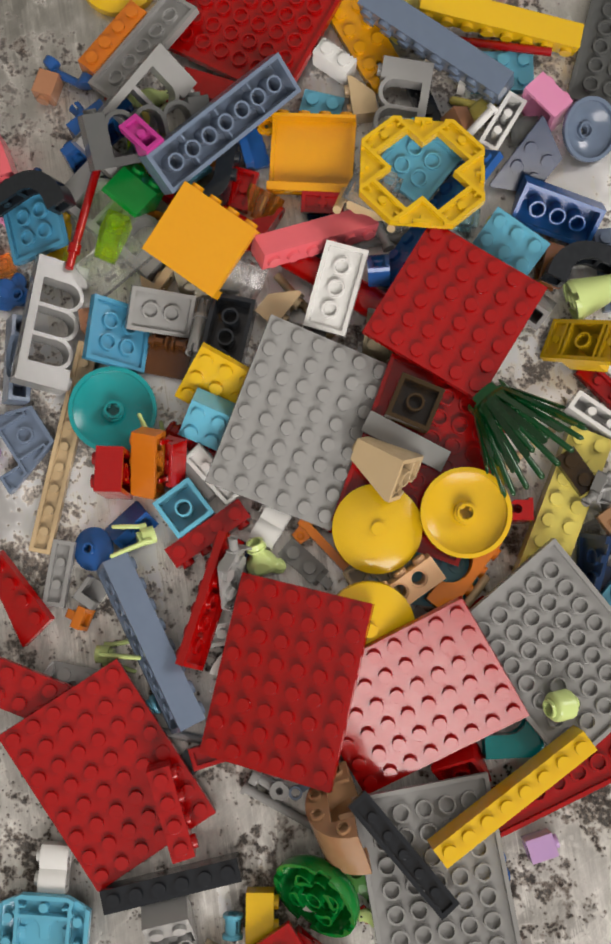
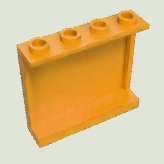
(311, 152)
(200, 238)

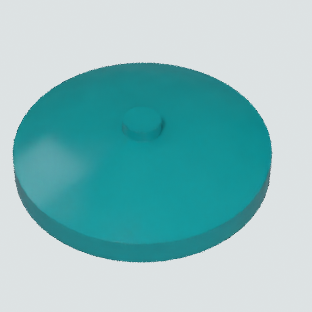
(107, 405)

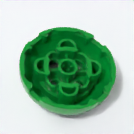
(323, 889)

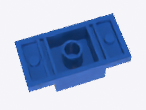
(71, 154)

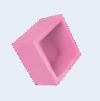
(546, 99)

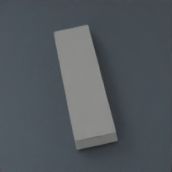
(395, 434)

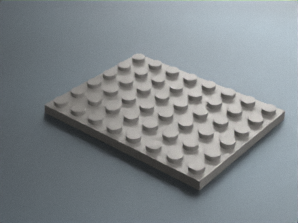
(296, 422)
(550, 637)
(475, 880)

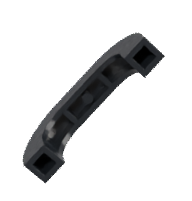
(223, 175)
(34, 182)
(578, 253)

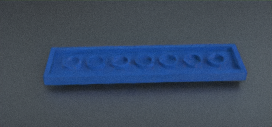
(446, 192)

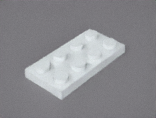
(336, 288)

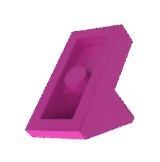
(140, 134)

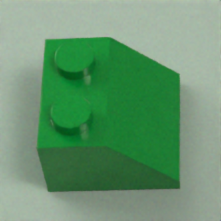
(134, 190)

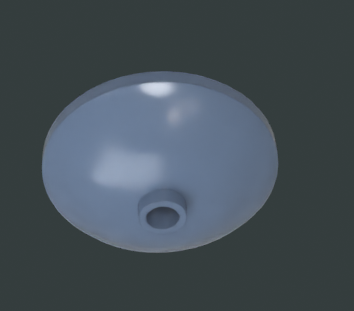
(594, 118)

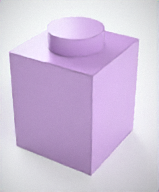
(540, 846)

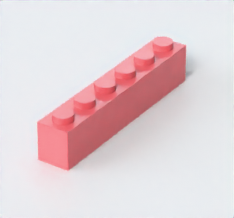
(309, 238)

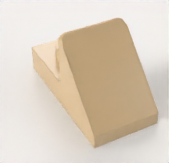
(162, 280)

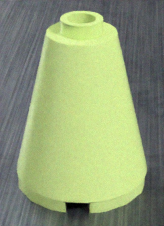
(587, 295)

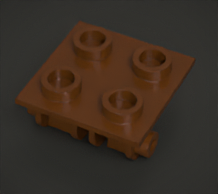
(167, 356)

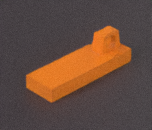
(306, 531)

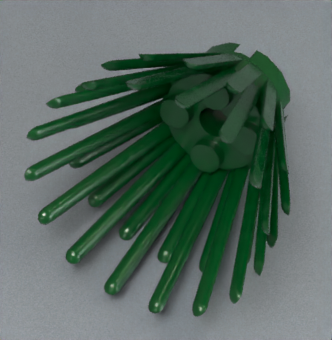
(515, 413)

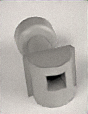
(278, 788)

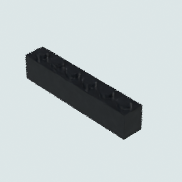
(171, 883)

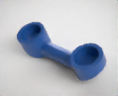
(53, 65)

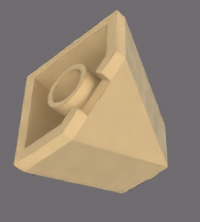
(386, 466)

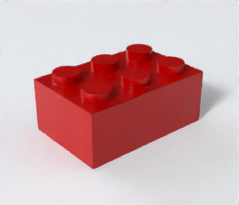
(111, 472)

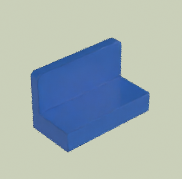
(254, 151)
(133, 515)

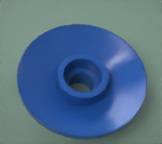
(100, 544)

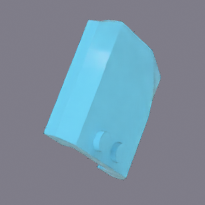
(44, 919)

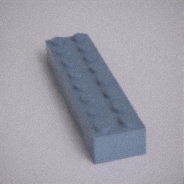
(440, 47)
(221, 124)
(148, 639)

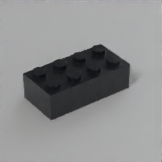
(230, 325)

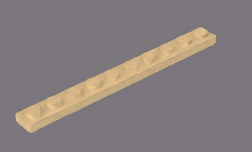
(59, 466)

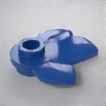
(11, 290)

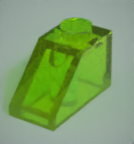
(112, 236)

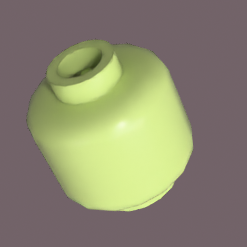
(561, 705)

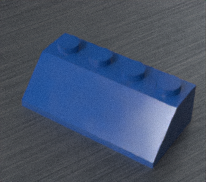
(556, 211)

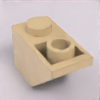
(361, 100)
(280, 304)

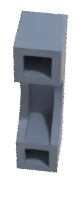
(13, 393)

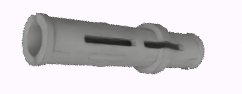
(198, 328)

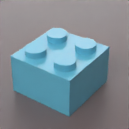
(206, 419)
(183, 508)

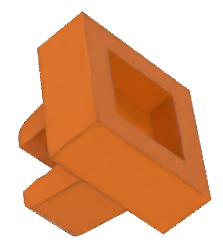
(80, 617)

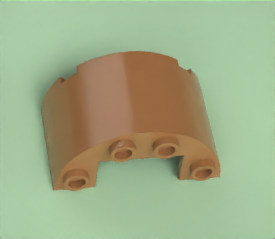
(336, 824)

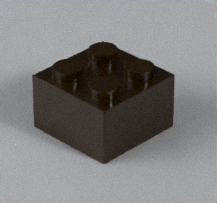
(414, 403)

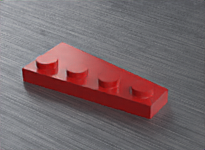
(21, 602)

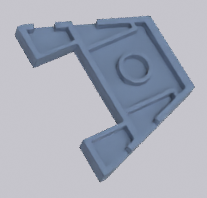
(26, 440)

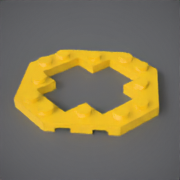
(422, 212)

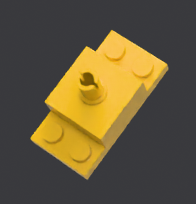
(579, 344)

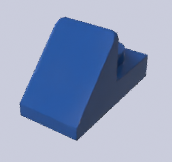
(378, 270)

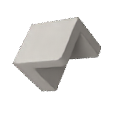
(90, 593)

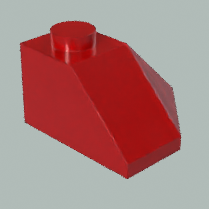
(461, 763)

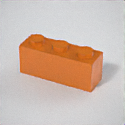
(147, 462)

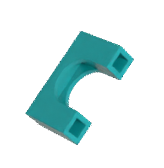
(517, 743)

